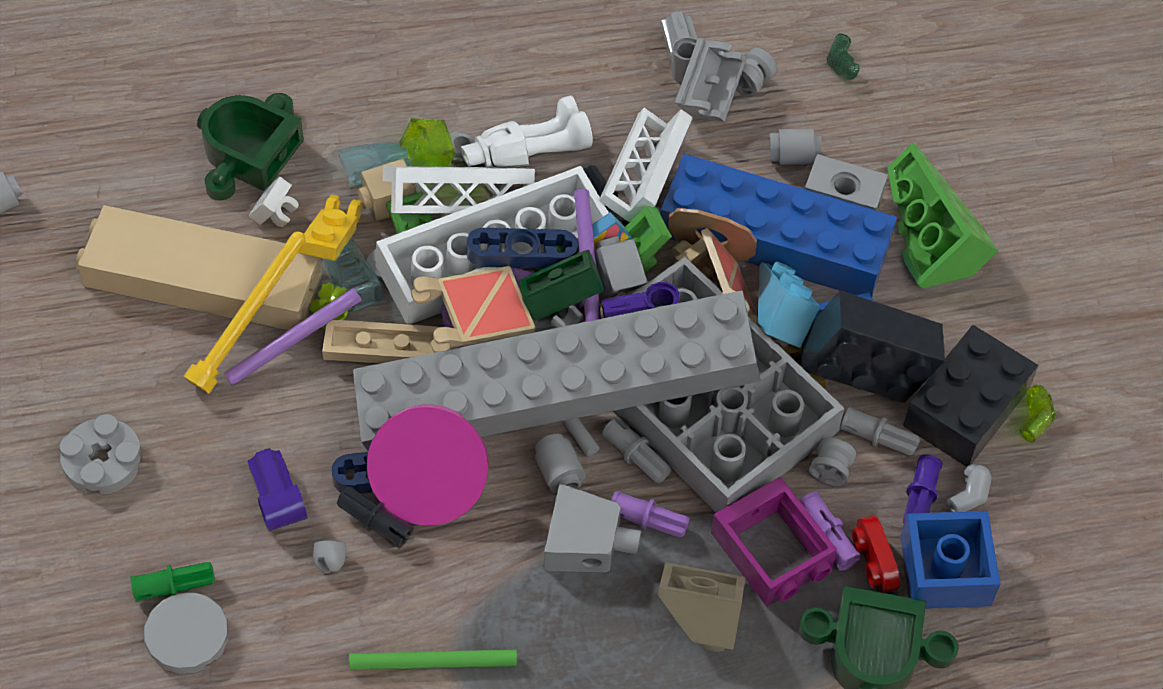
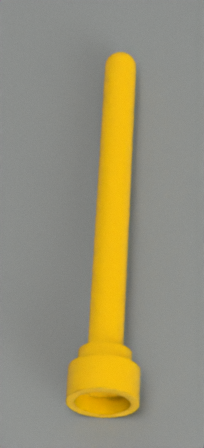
(205, 372)

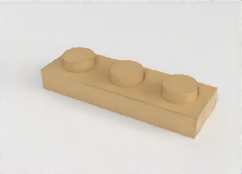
(375, 341)

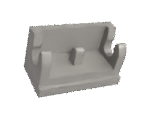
(710, 80)

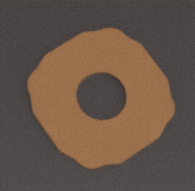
(685, 222)

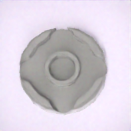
(186, 632)

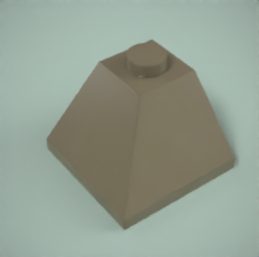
(703, 604)

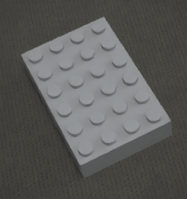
(742, 434)

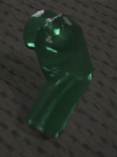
(840, 60)

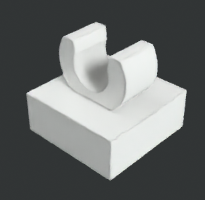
(271, 202)

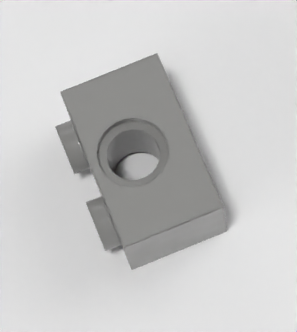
(847, 182)

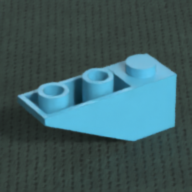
(784, 304)

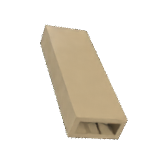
(193, 267)

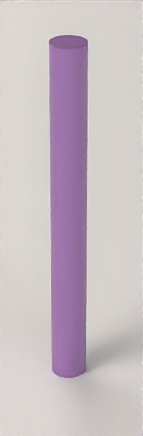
(586, 242)
(292, 336)

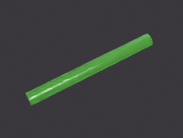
(432, 659)

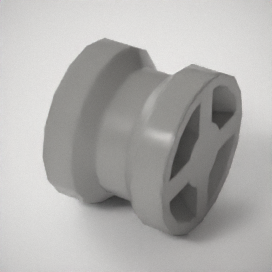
(832, 461)

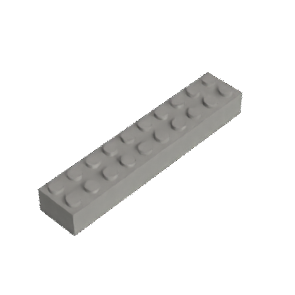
(570, 368)

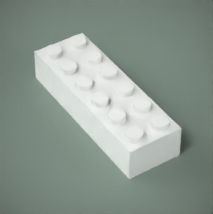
(440, 245)

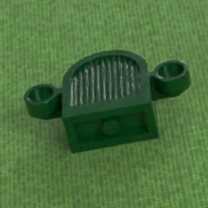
(248, 141)
(877, 639)

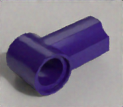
(656, 295)
(278, 497)

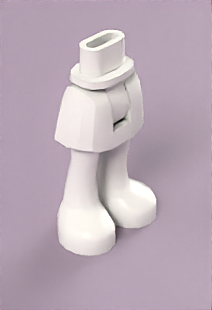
(512, 144)

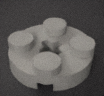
(97, 435)

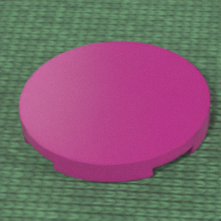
(427, 465)

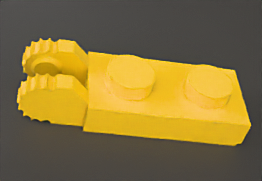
(331, 229)

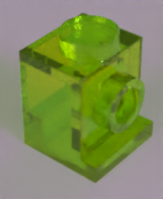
(427, 143)

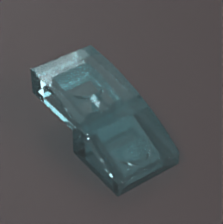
(368, 156)

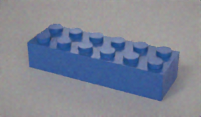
(810, 232)

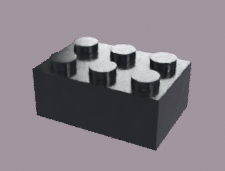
(873, 347)
(970, 395)

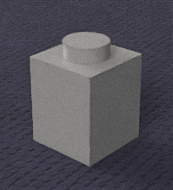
(619, 266)

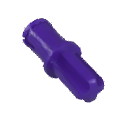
(923, 489)

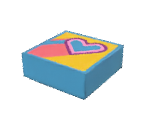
(607, 228)

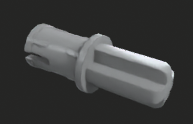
(879, 431)
(636, 449)

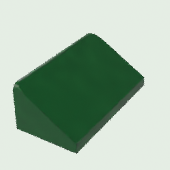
(561, 285)

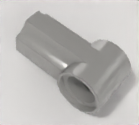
(680, 42)

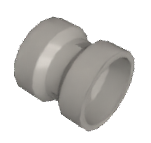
(757, 69)

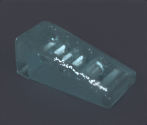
(370, 291)

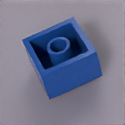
(950, 559)

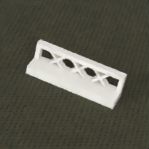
(651, 171)
(453, 176)

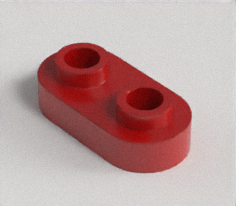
(881, 565)

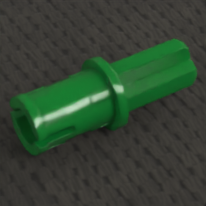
(171, 580)

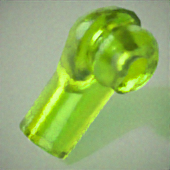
(1041, 413)

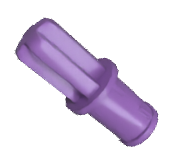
(649, 515)

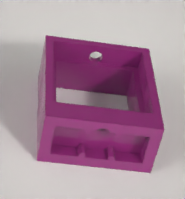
(756, 507)

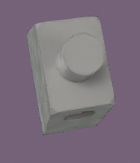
(586, 533)

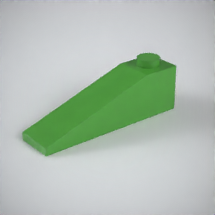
(938, 229)

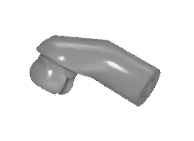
(976, 490)

